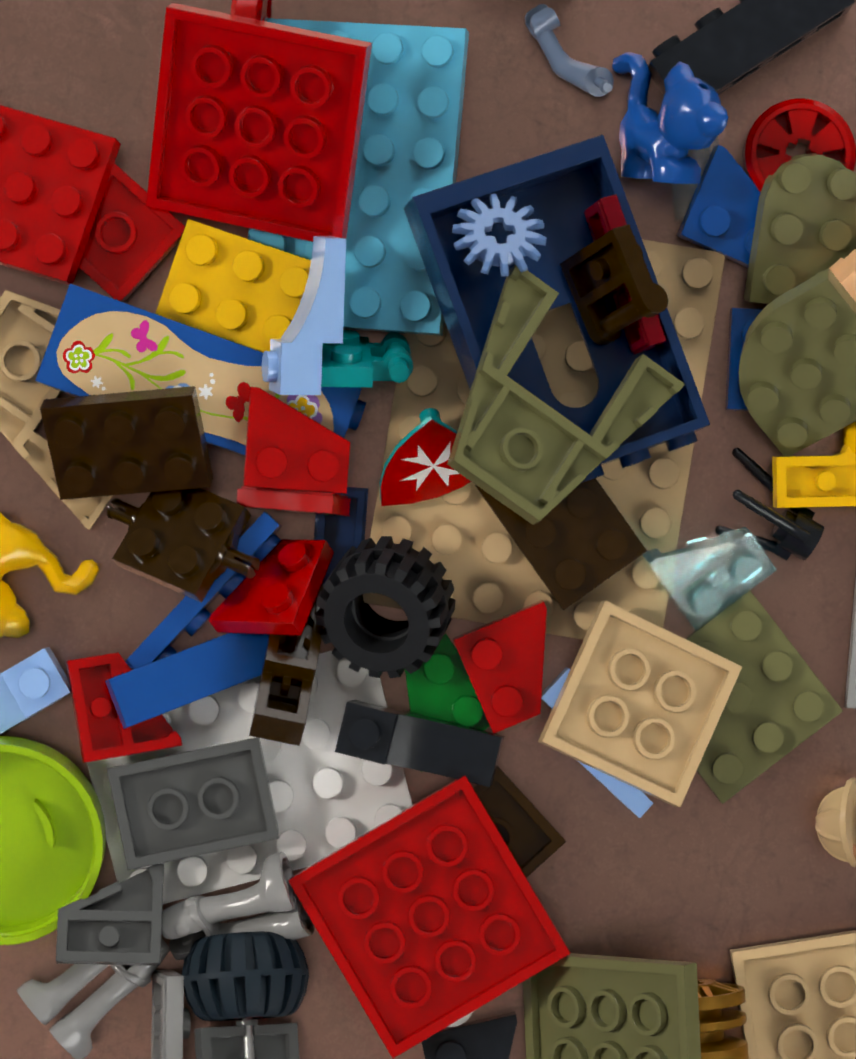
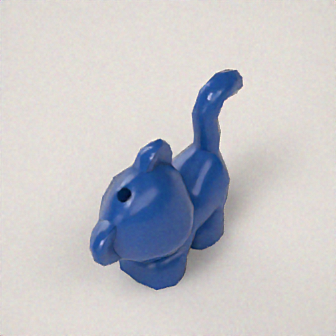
(688, 119)

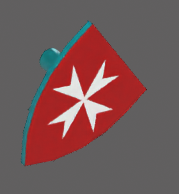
(419, 465)

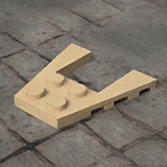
(24, 337)

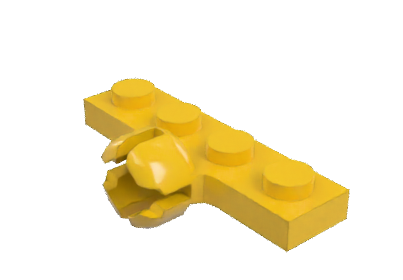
(817, 479)

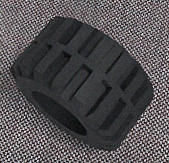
(363, 634)

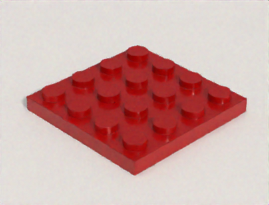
(257, 123)
(429, 916)

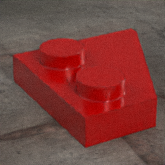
(291, 449)
(280, 592)
(507, 665)
(96, 717)

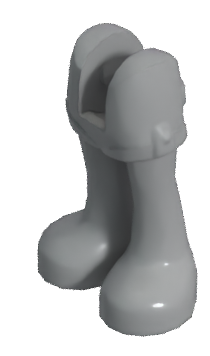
(272, 894)
(75, 1028)

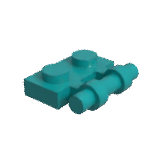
(360, 362)

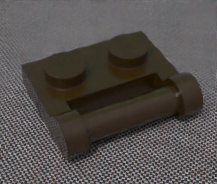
(605, 269)

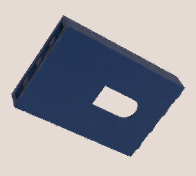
(559, 190)

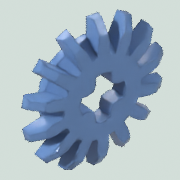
(486, 247)

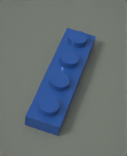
(192, 614)

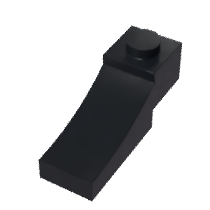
(418, 743)

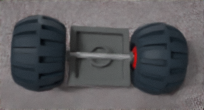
(245, 980)

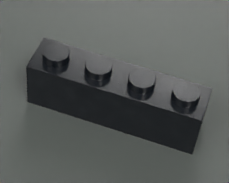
(744, 39)

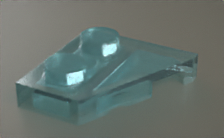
(711, 573)

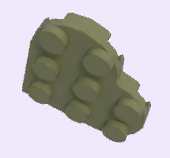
(801, 225)

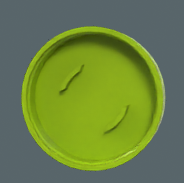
(47, 838)

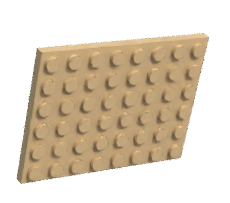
(460, 527)

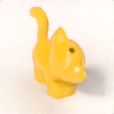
(24, 549)

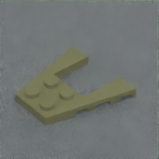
(520, 444)

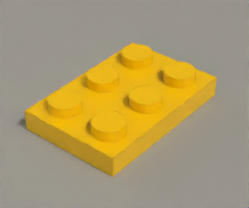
(233, 286)

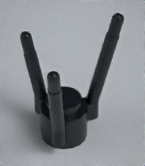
(794, 531)

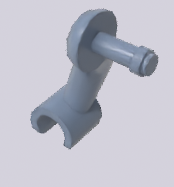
(588, 77)

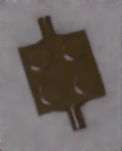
(183, 539)

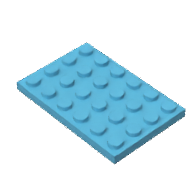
(403, 151)

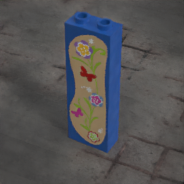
(122, 348)

